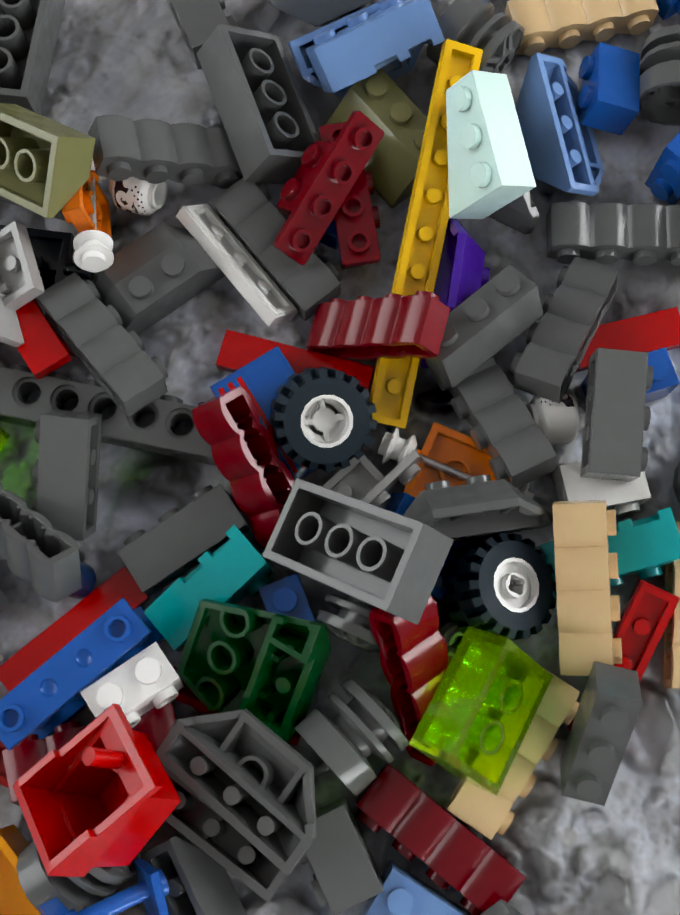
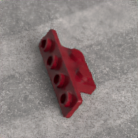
(323, 185)
(356, 218)

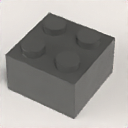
(341, 860)

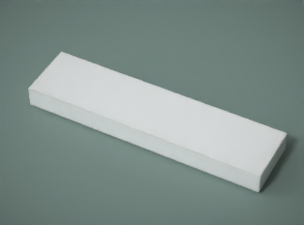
(237, 264)

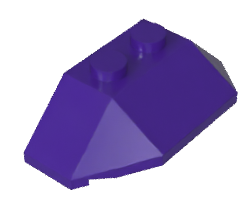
(459, 268)

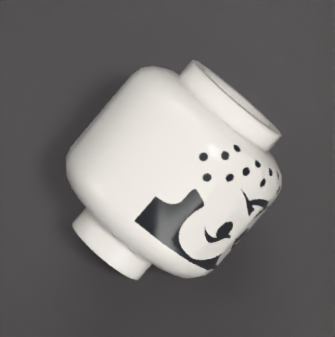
(138, 195)
(558, 420)

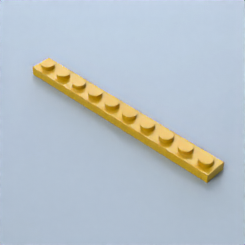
(422, 232)

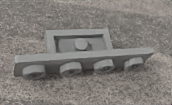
(18, 280)
(368, 484)

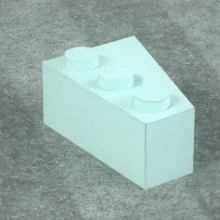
(484, 147)

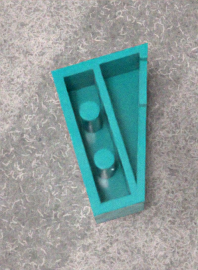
(640, 544)
(221, 576)

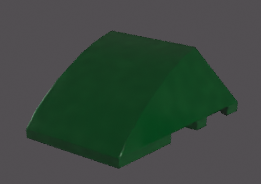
(254, 663)

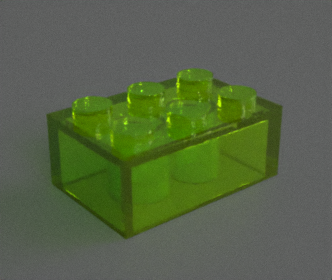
(482, 709)

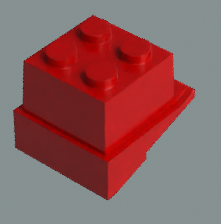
(96, 797)

